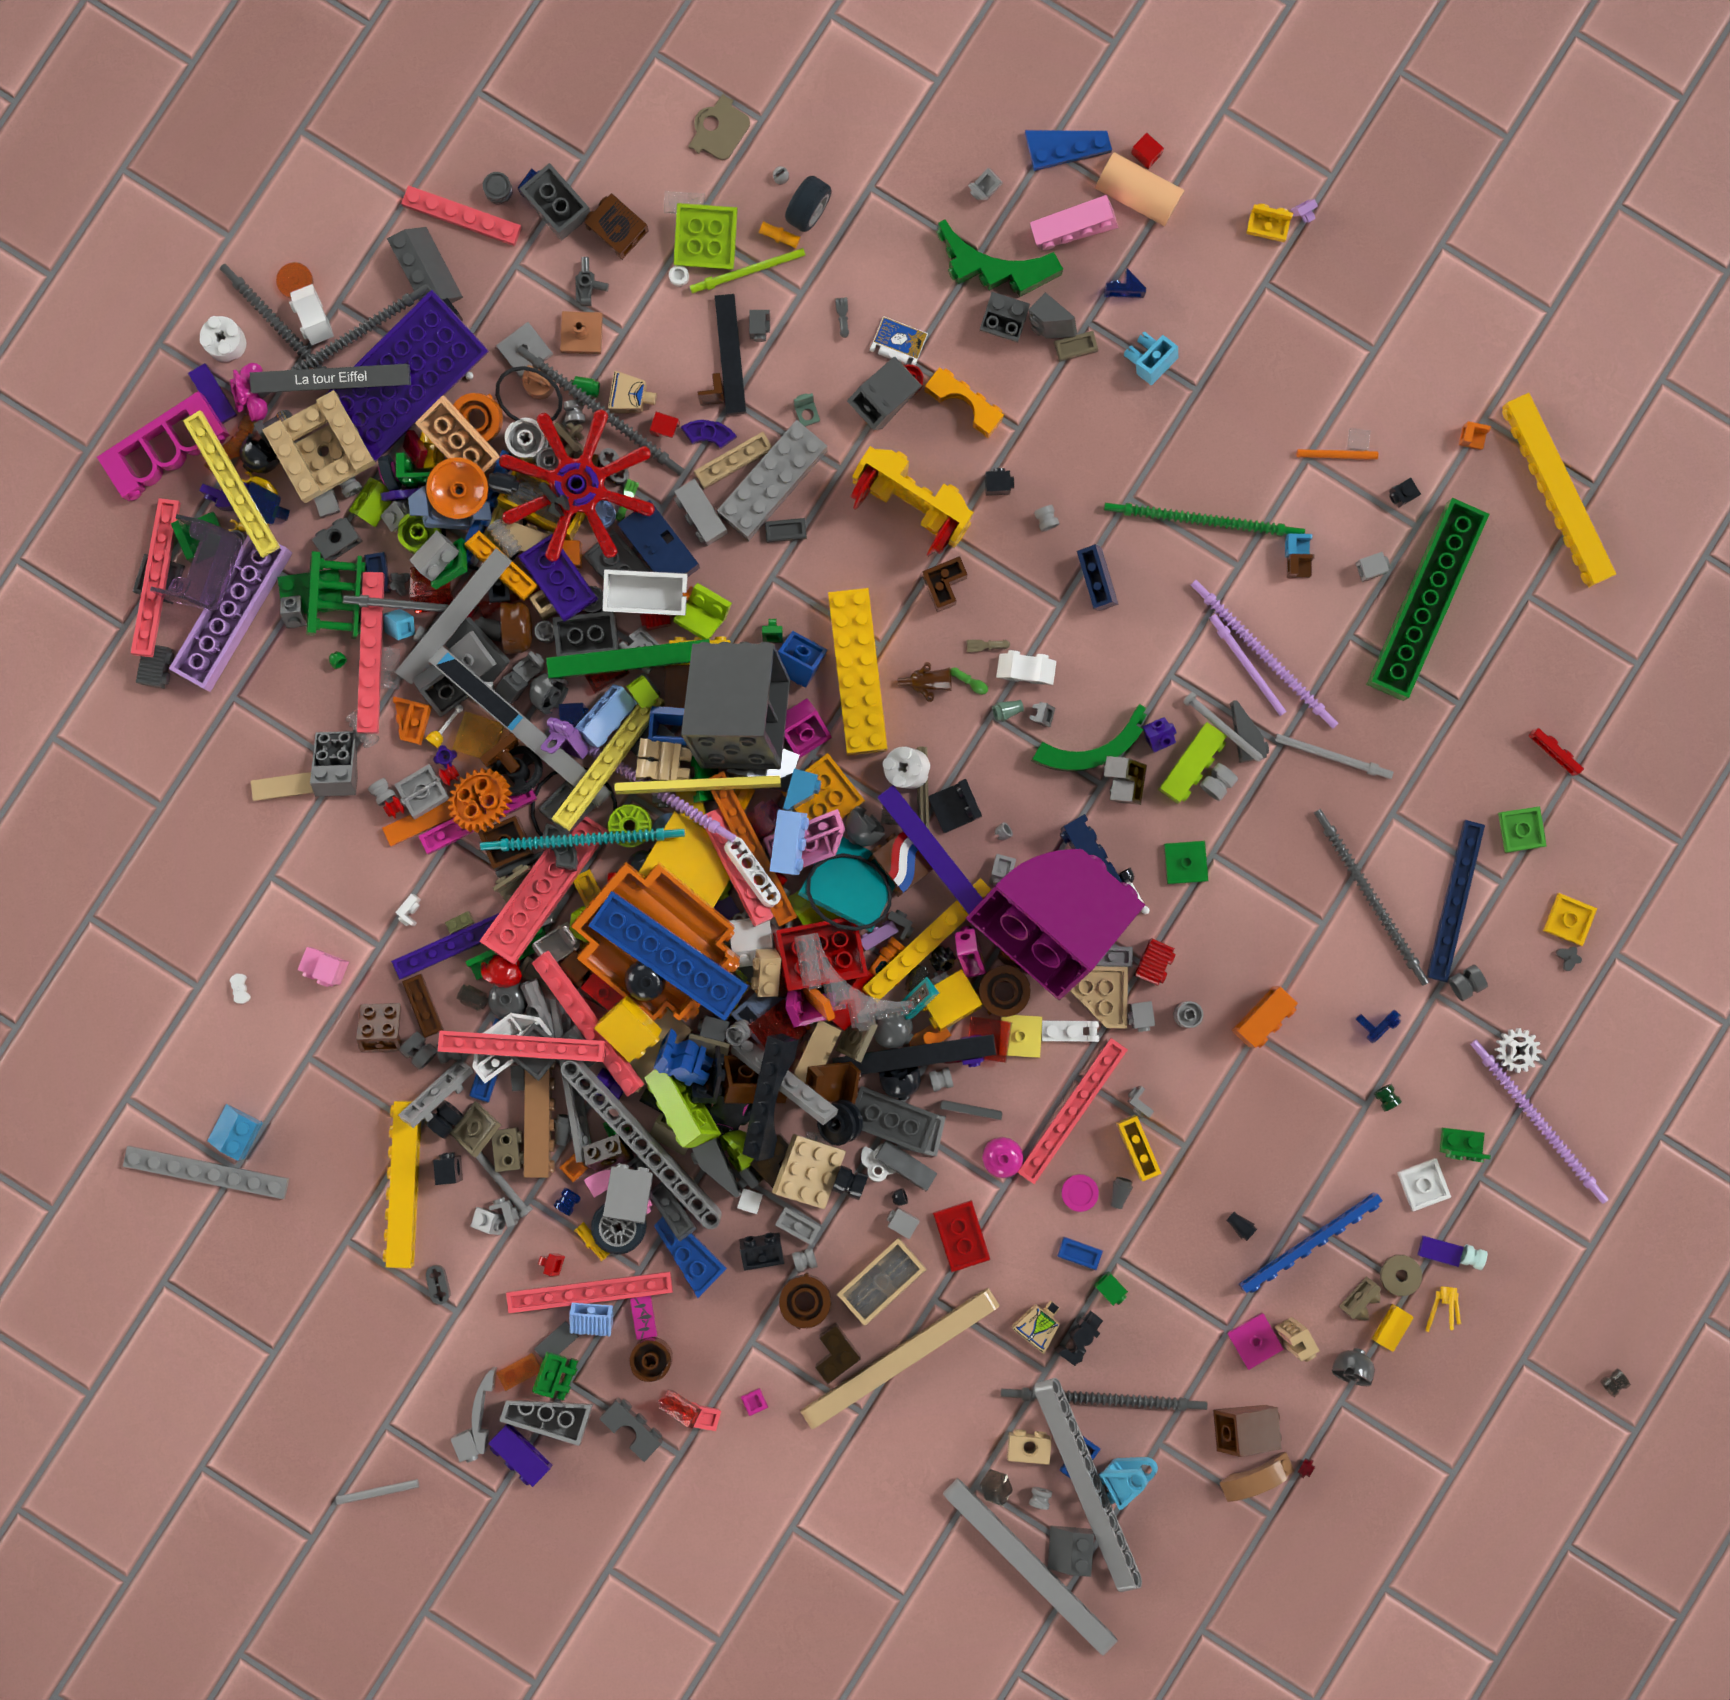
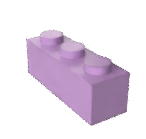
(878, 935)

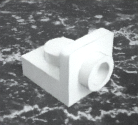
(409, 906)

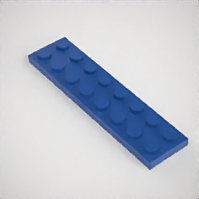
(668, 955)

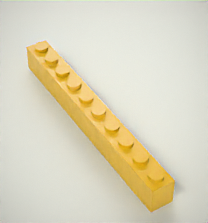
(1558, 490)

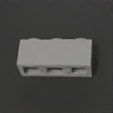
(700, 512)

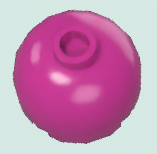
(1002, 1157)

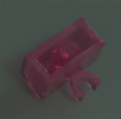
(764, 818)

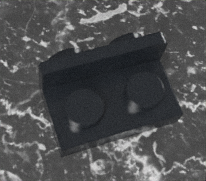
(761, 1251)

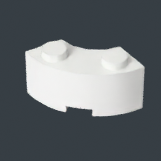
(311, 314)
(1026, 668)

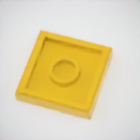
(1570, 919)

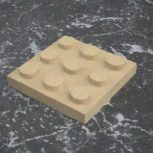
(808, 1171)

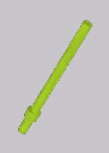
(710, 283)

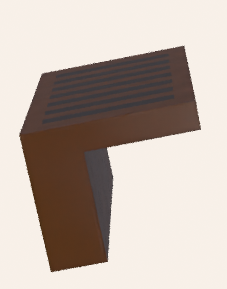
(712, 396)

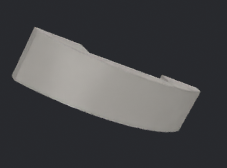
(481, 1435)

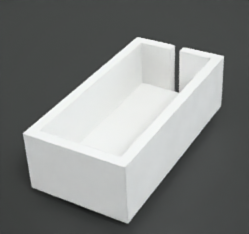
(644, 592)

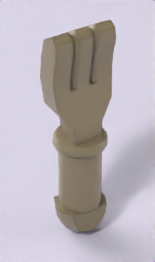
(980, 645)

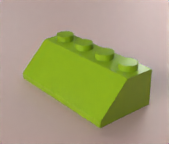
(688, 1120)

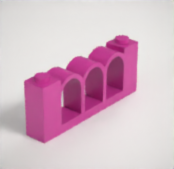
(119, 469)

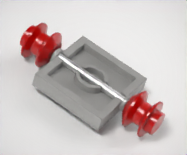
(421, 791)

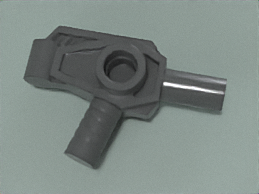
(586, 282)

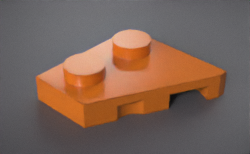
(411, 719)

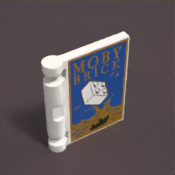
(898, 341)

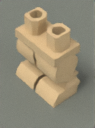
(667, 764)

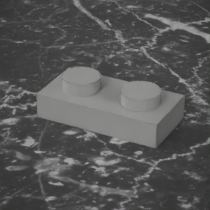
(798, 1225)

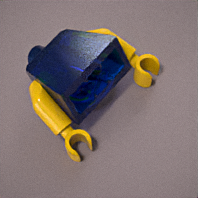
(266, 500)

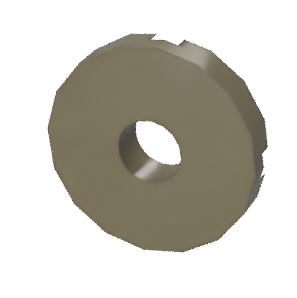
(1409, 1284)

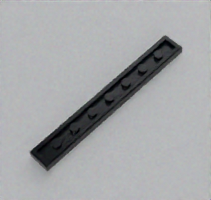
(924, 1054)

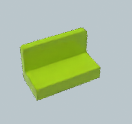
(369, 503)

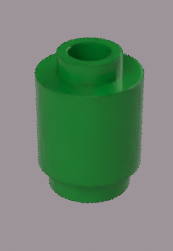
(587, 384)

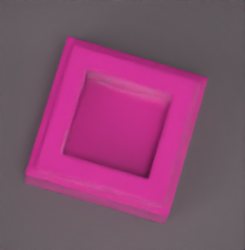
(754, 1402)

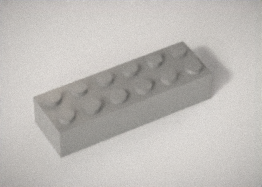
(772, 480)

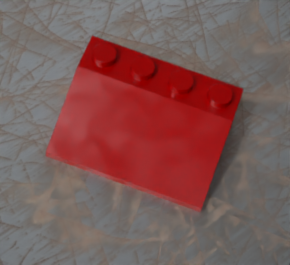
(840, 946)

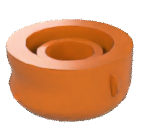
(488, 406)

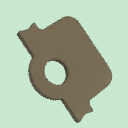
(730, 131)

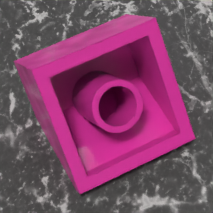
(805, 728)

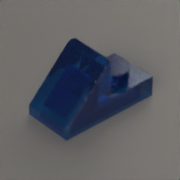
(1130, 288)

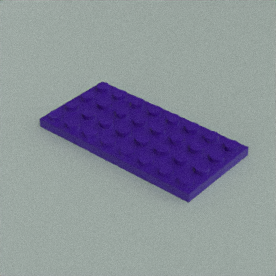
(439, 356)

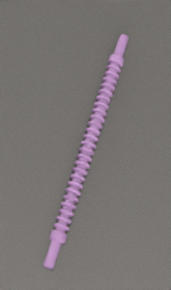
(1588, 1181)

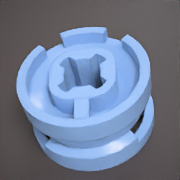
(606, 513)

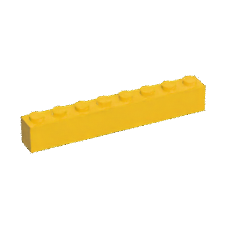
(402, 1190)

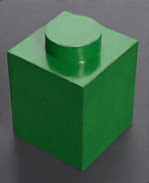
(1111, 1289)

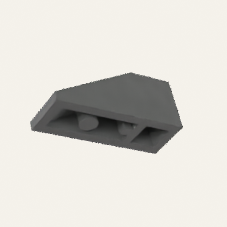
(1248, 731)

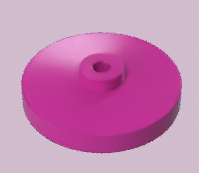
(1080, 1192)

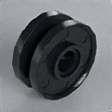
(847, 1129)

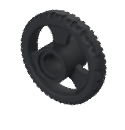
(523, 774)

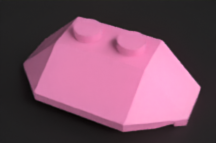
(821, 838)

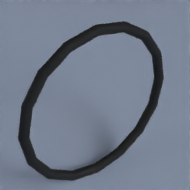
(531, 370)

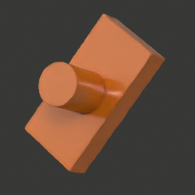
(929, 1035)

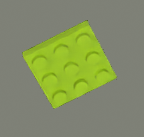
(705, 236)

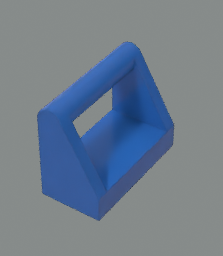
(665, 716)

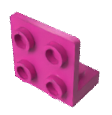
(800, 1010)

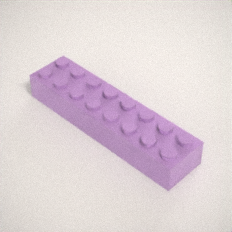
(221, 630)

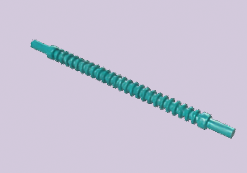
(506, 844)

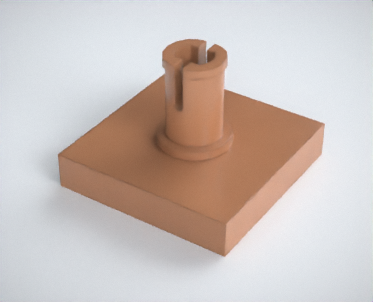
(581, 332)

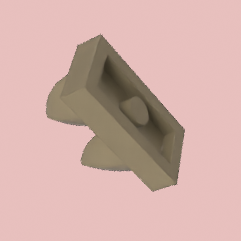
(1363, 1294)

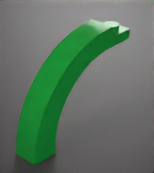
(1086, 760)

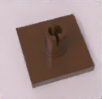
(501, 752)

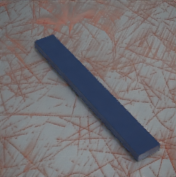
(1455, 901)

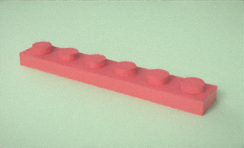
(461, 215)
(755, 909)

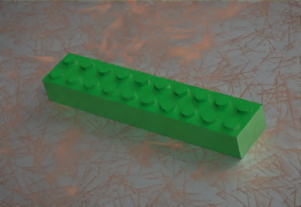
(1428, 599)

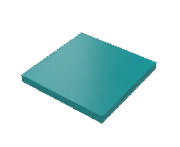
(850, 886)

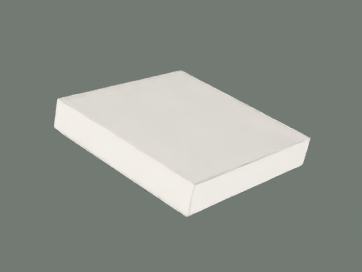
(1424, 1184)

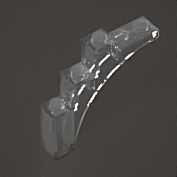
(817, 970)

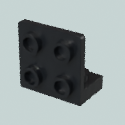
(955, 806)
(713, 1087)

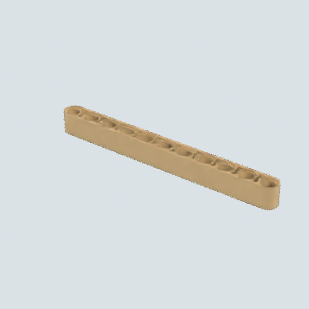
(899, 1358)

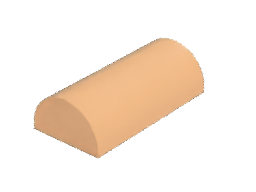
(1139, 189)
(455, 435)

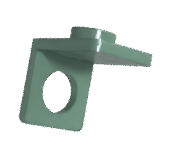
(804, 402)

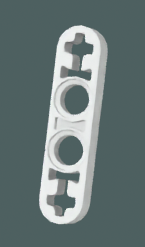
(748, 874)

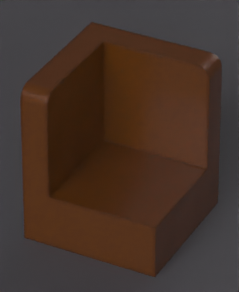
(1299, 565)

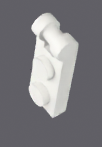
(1069, 1031)

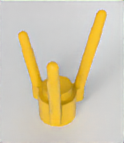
(1449, 1296)

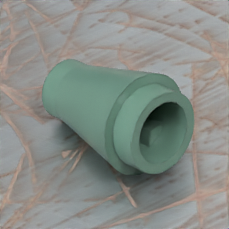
(1005, 710)

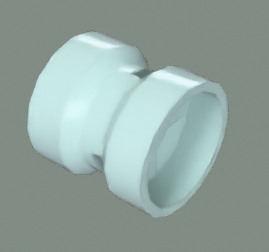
(1474, 1257)

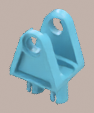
(1126, 1478)

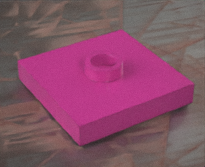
(1255, 1341)

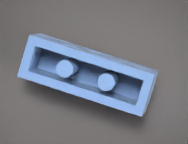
(606, 715)
(789, 842)

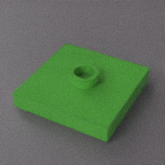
(1522, 829)

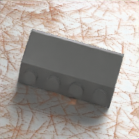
(424, 263)

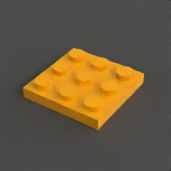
(835, 791)

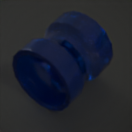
(567, 1201)

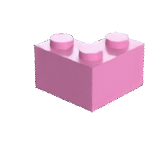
(322, 966)

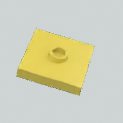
(1025, 1035)

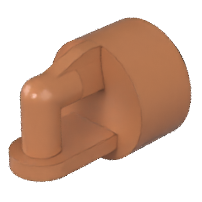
(536, 385)

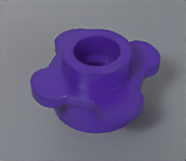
(442, 750)

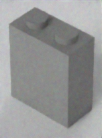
(628, 1194)

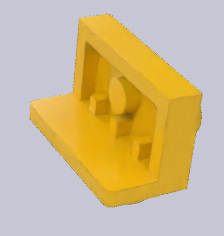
(1269, 222)

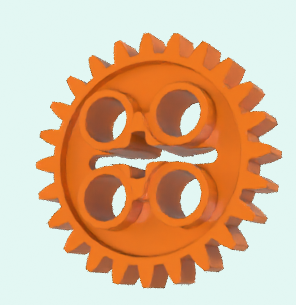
(464, 808)

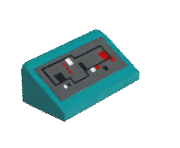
(921, 996)

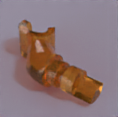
(232, 447)

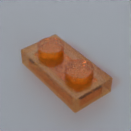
(519, 1371)

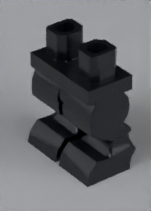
(1081, 1335)

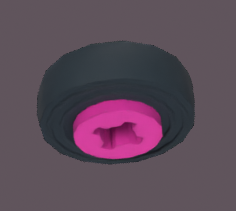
(387, 472)

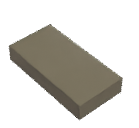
(1076, 346)

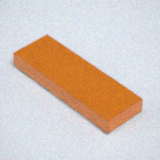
(819, 1002)

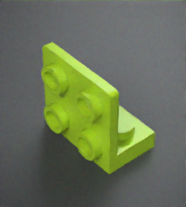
(703, 612)

